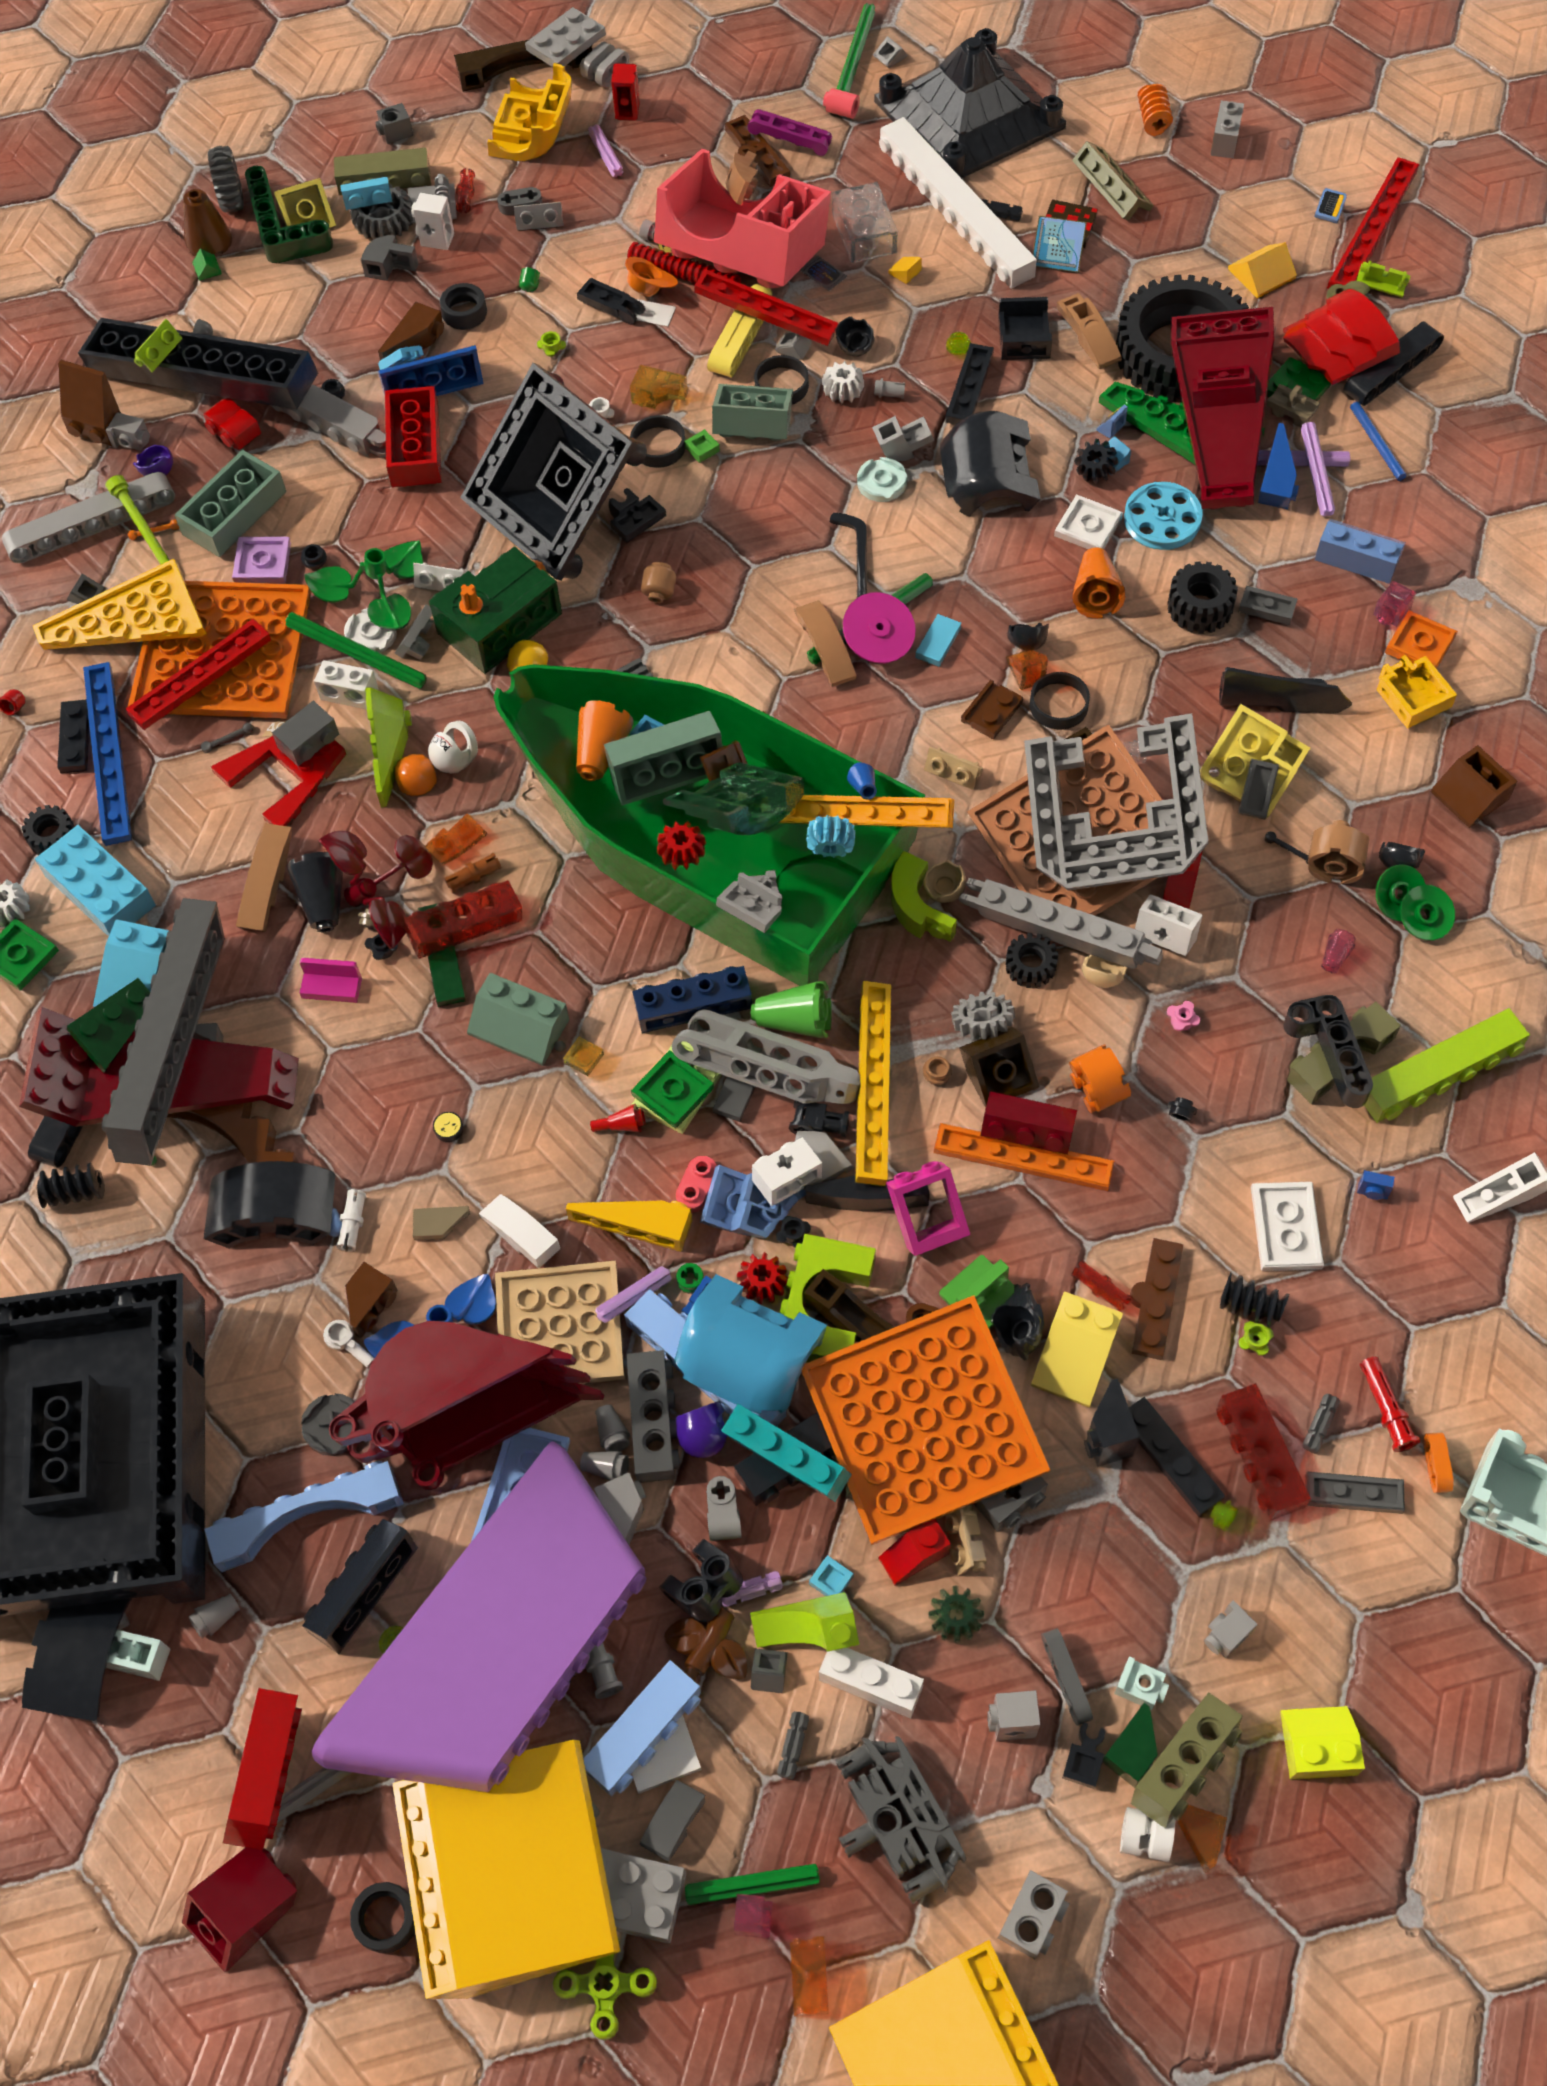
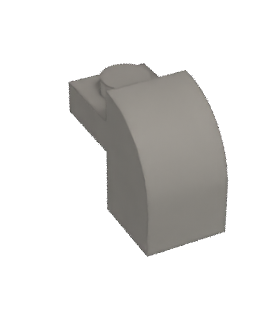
(900, 441)

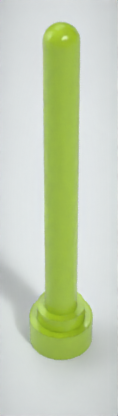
(118, 487)

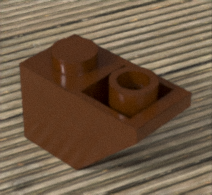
(367, 1297)

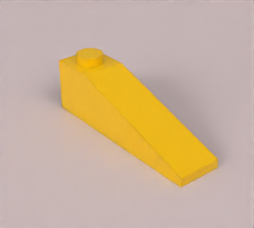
(648, 1221)

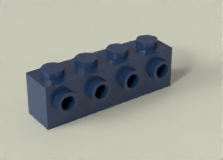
(679, 999)

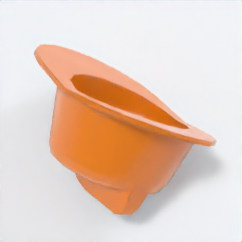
(646, 277)

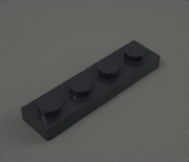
(969, 383)
(1174, 1459)

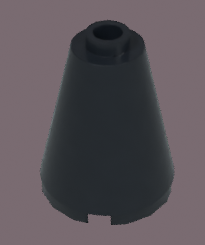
(318, 888)

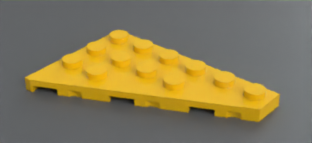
(140, 609)

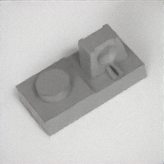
(412, 642)

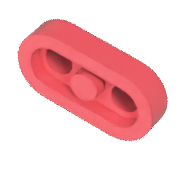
(696, 1182)

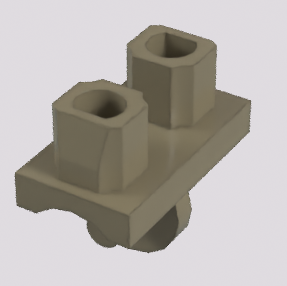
(1293, 404)

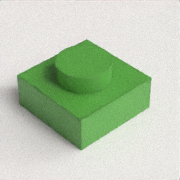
(702, 446)

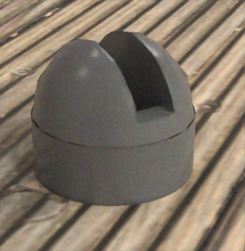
(202, 327)

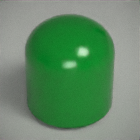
(529, 279)

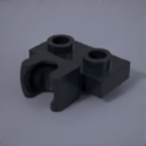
(634, 516)

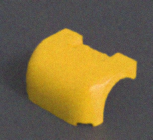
(530, 118)

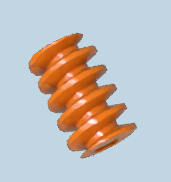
(1155, 109)

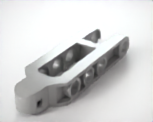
(731, 1041)

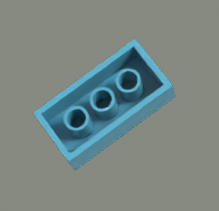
(94, 880)

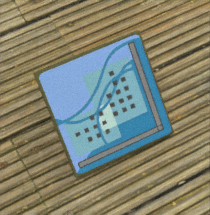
(1059, 243)

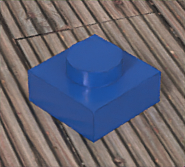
(1375, 1185)

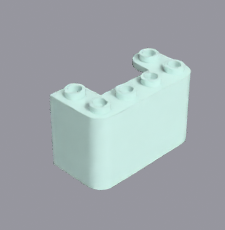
(1510, 1492)

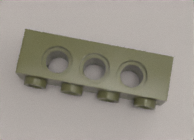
(1209, 1718)

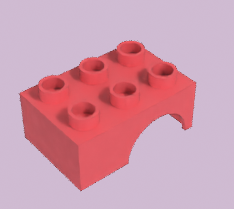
(759, 238)

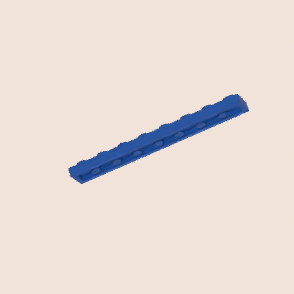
(107, 754)

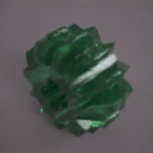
(959, 1602)

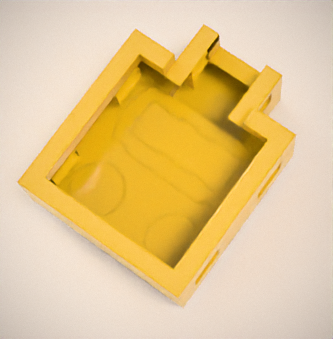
(1415, 690)

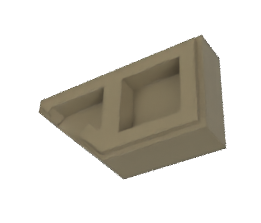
(437, 1222)

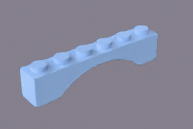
(242, 1537)

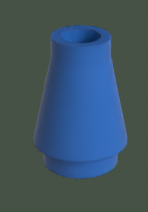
(862, 779)

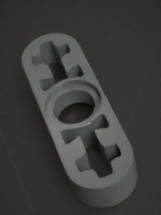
(1067, 1676)

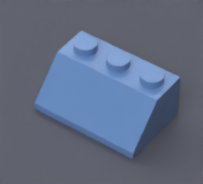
(1359, 551)

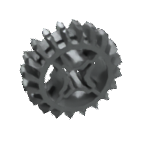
(225, 179)
(384, 218)

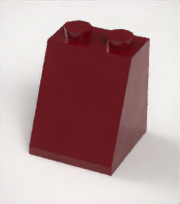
(238, 1905)

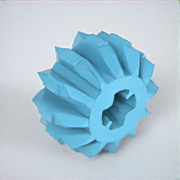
(830, 836)

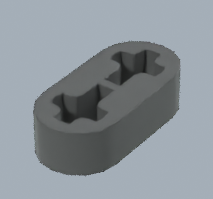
(517, 198)

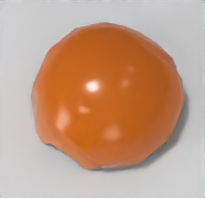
(415, 775)

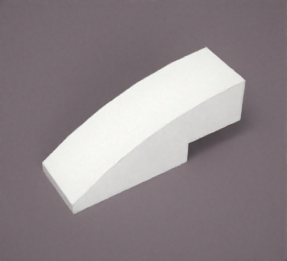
(520, 1230)

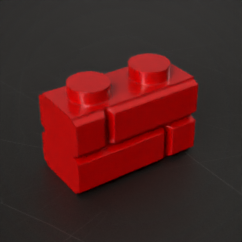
(625, 91)

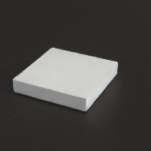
(1088, 523)
(671, 1761)

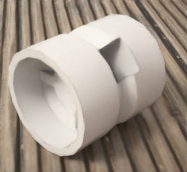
(1135, 1841)

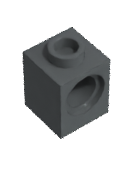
(394, 123)

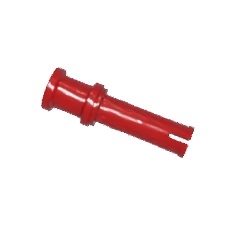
(1393, 1416)

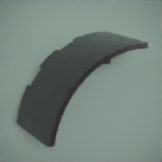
(270, 1198)
(72, 1659)

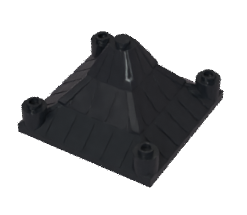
(972, 106)
(549, 471)

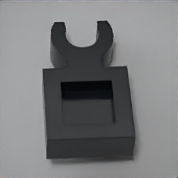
(1083, 1761)

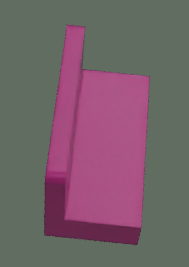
(330, 980)

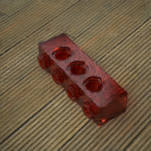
(455, 930)
(1250, 1405)

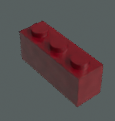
(1028, 1122)

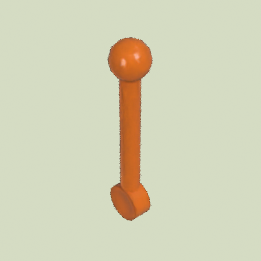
(172, 525)

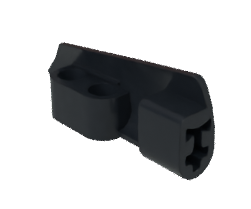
(1285, 693)

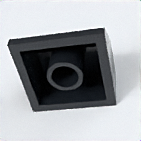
(1112, 1429)

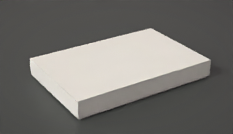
(1287, 1226)

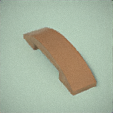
(827, 642)

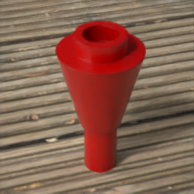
(624, 1120)

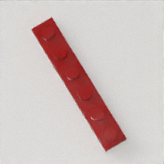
(766, 307)
(198, 674)

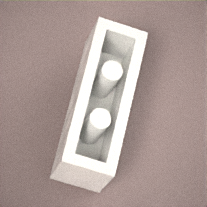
(871, 1680)

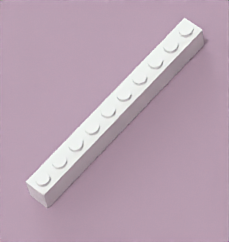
(957, 203)

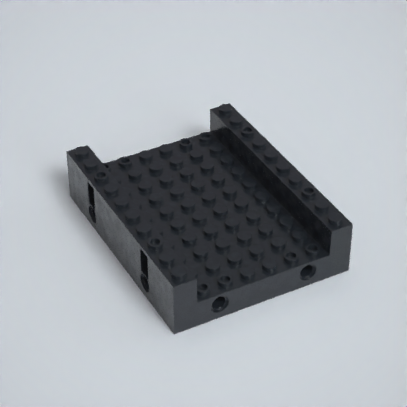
(102, 1444)

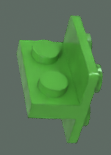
(983, 1280)

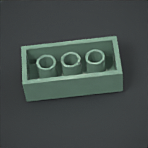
(230, 503)
(662, 757)

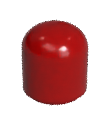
(16, 698)

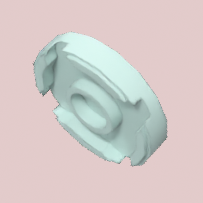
(882, 479)

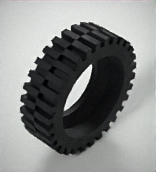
(1154, 309)

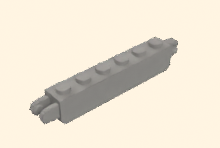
(340, 421)
(1061, 924)

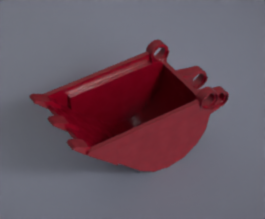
(455, 1392)

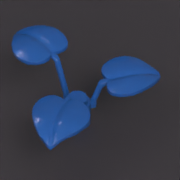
(470, 1301)

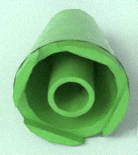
(796, 1010)

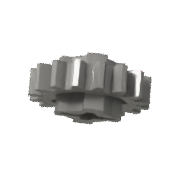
(983, 1015)

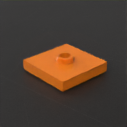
(1420, 638)

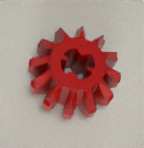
(681, 845)
(773, 1283)

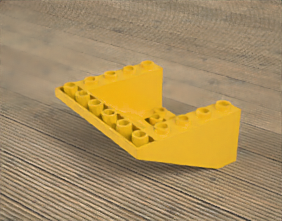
(506, 1875)
(945, 2031)

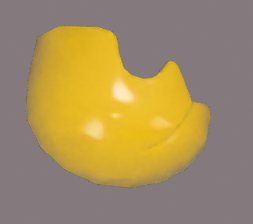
(526, 653)

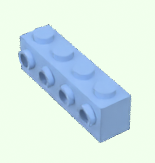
(641, 1728)

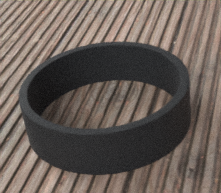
(784, 361)
(661, 421)
(1059, 678)

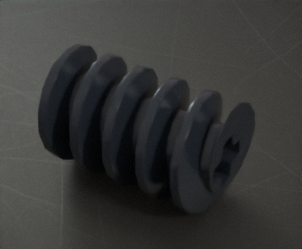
(70, 1186)
(1253, 1301)

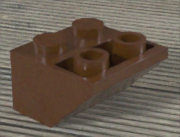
(1474, 786)

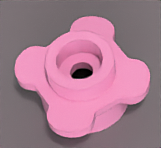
(1180, 1023)

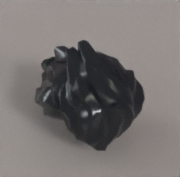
(1019, 1322)

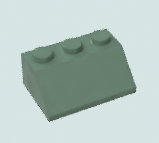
(752, 411)
(517, 1019)

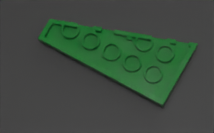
(1153, 416)

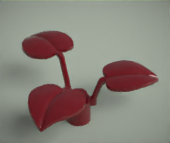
(348, 855)

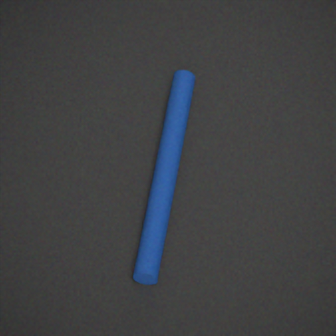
(1378, 441)

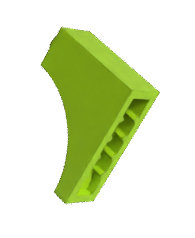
(817, 1621)

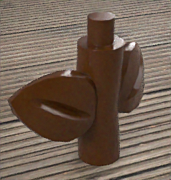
(708, 1646)

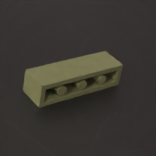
(401, 167)

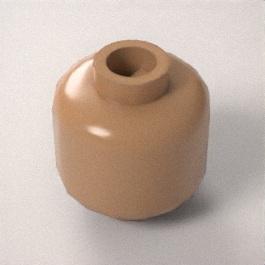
(658, 582)

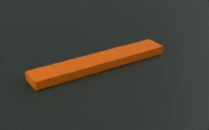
(1069, 1168)

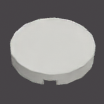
(363, 631)

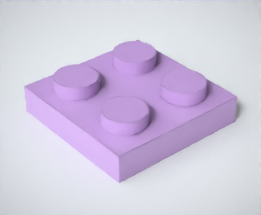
(261, 560)

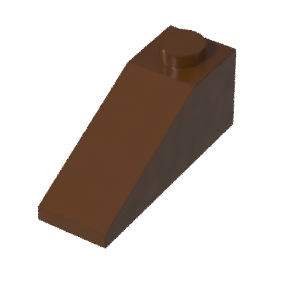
(418, 327)

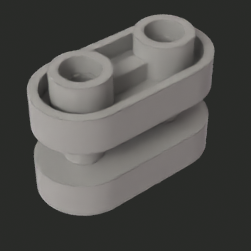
(600, 62)

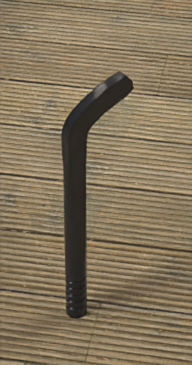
(861, 546)

